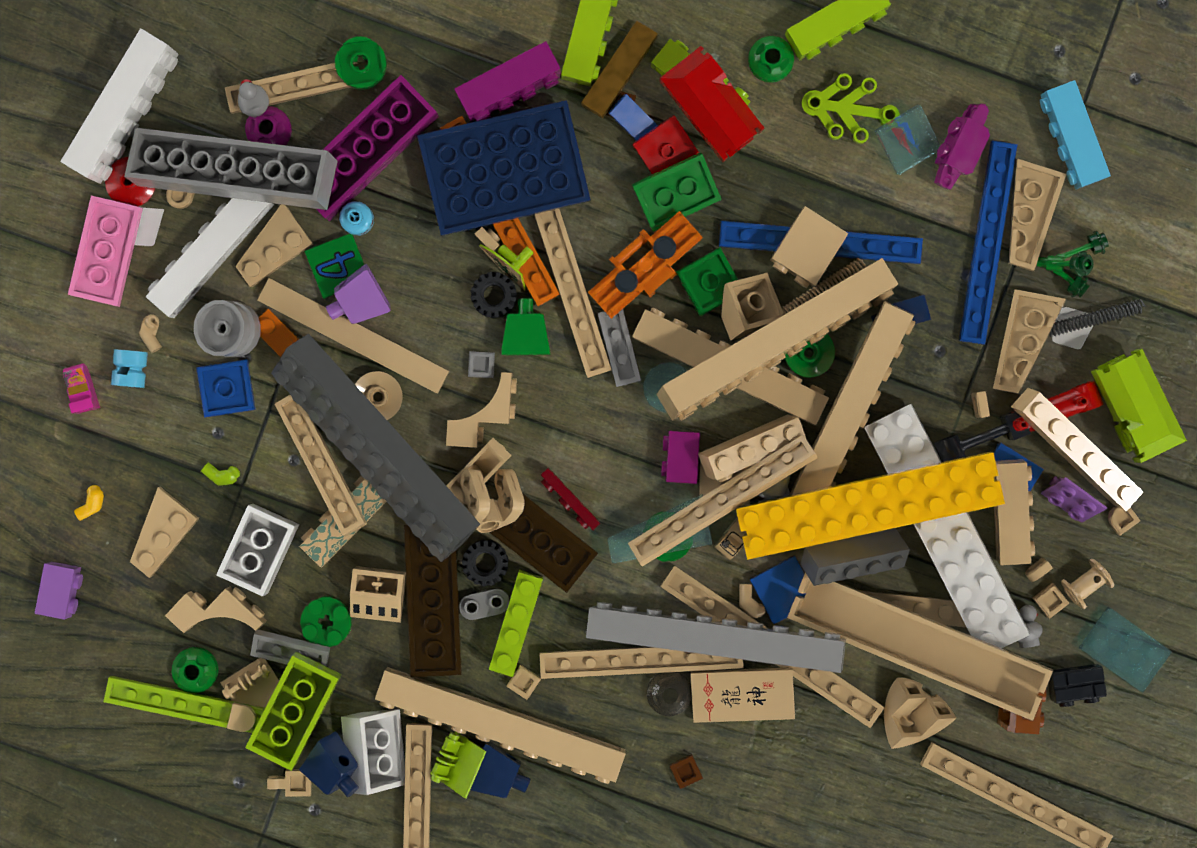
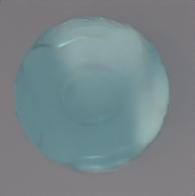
(656, 379)

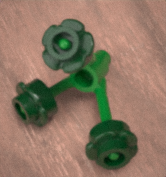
(1079, 263)

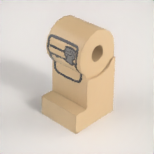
(731, 541)

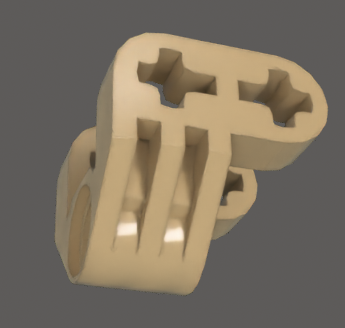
(489, 512)

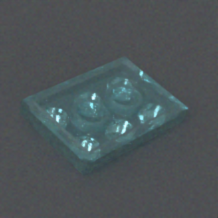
(1125, 649)

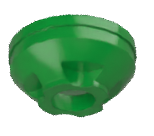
(764, 70)
(204, 661)

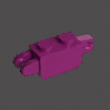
(962, 145)

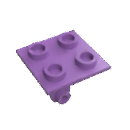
(1072, 499)

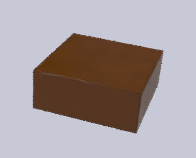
(686, 771)

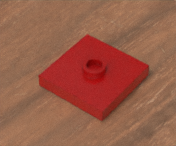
(665, 146)

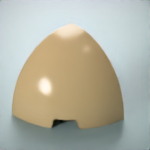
(913, 713)

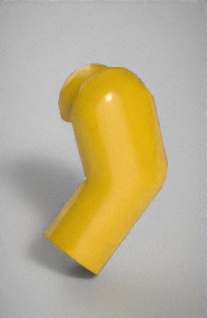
(93, 503)

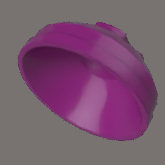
(281, 127)

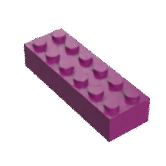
(375, 141)

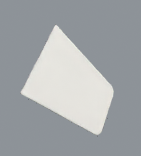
(148, 226)
(1075, 338)

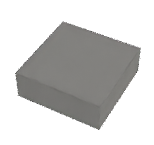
(481, 364)

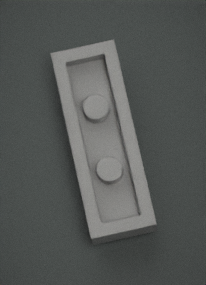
(619, 348)
(281, 648)

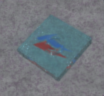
(908, 139)

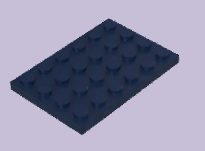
(504, 168)

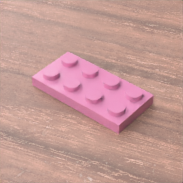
(105, 251)

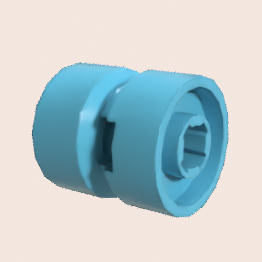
(129, 377)

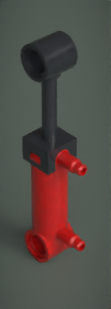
(1069, 403)

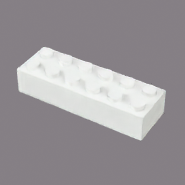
(120, 107)

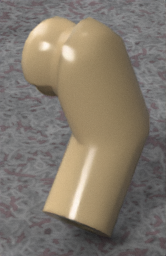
(148, 333)
(748, 604)

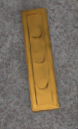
(619, 69)

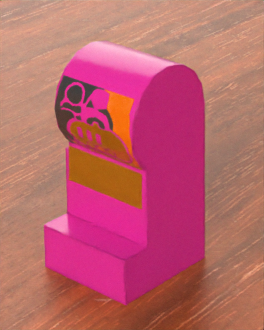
(80, 389)

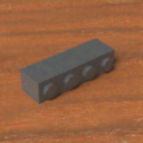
(855, 557)

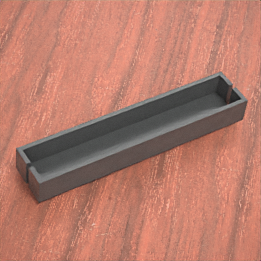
(374, 447)

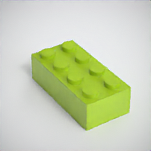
(293, 711)

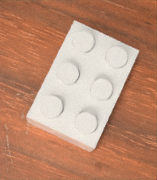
(257, 549)

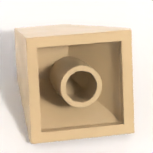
(749, 305)

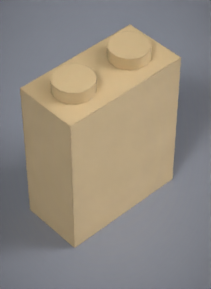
(808, 247)

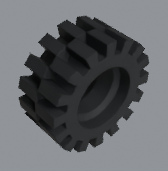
(482, 284)
(476, 575)

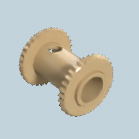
(1085, 584)

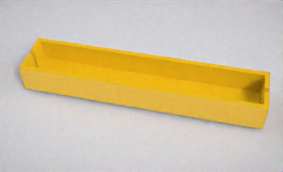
(870, 505)

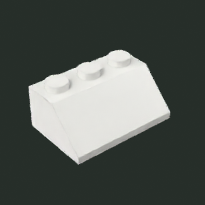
(377, 747)

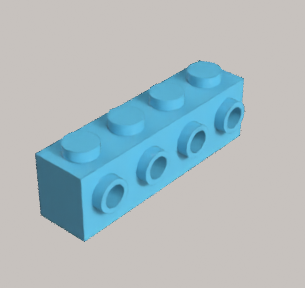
(1074, 135)

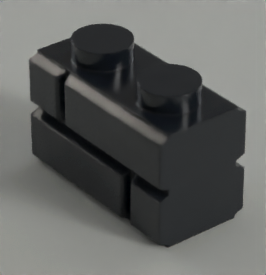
(1077, 684)

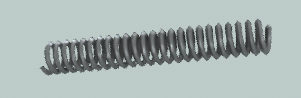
(1127, 311)

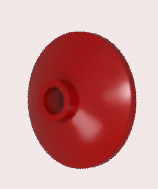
(122, 193)

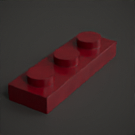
(569, 500)

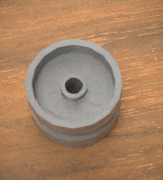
(227, 328)

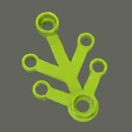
(845, 108)

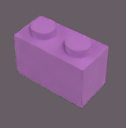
(58, 590)

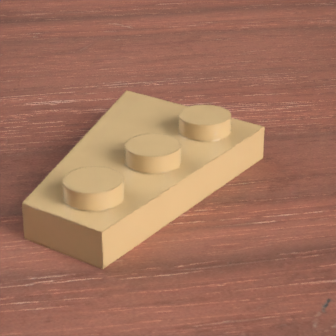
(274, 247)
(162, 532)

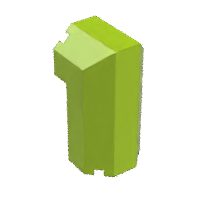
(1138, 405)

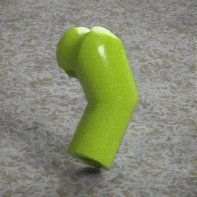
(222, 477)

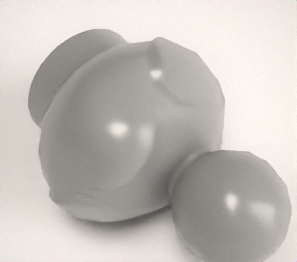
(252, 99)
(1035, 630)

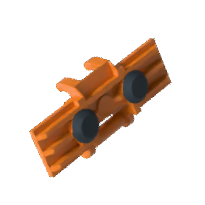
(651, 271)

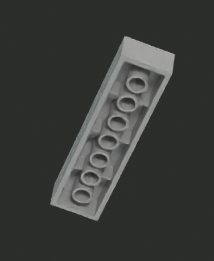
(231, 168)

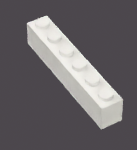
(205, 254)

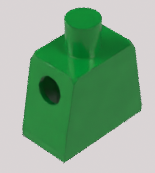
(525, 332)

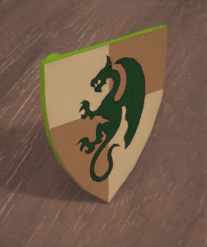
(516, 262)

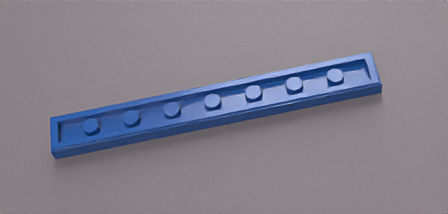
(987, 242)
(854, 246)

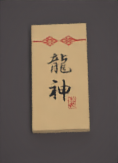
(742, 695)

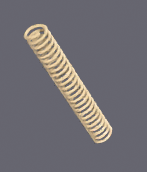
(796, 302)

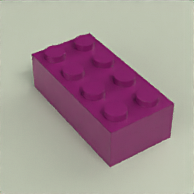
(509, 82)

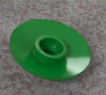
(818, 363)

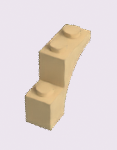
(499, 410)
(487, 461)
(228, 604)

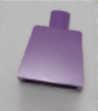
(359, 297)

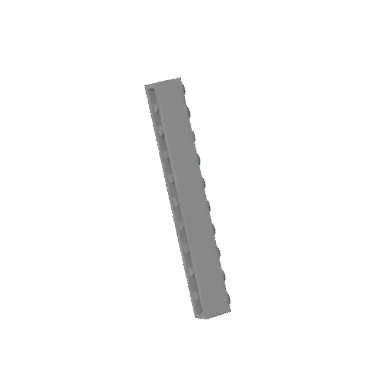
(716, 638)

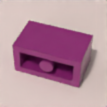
(681, 457)

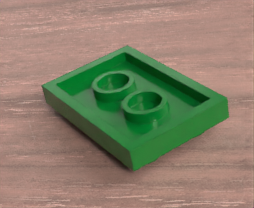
(678, 188)

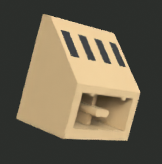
(377, 594)

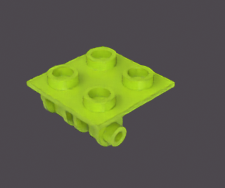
(459, 764)

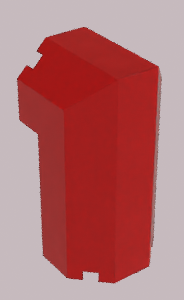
(711, 104)

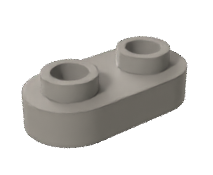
(484, 603)

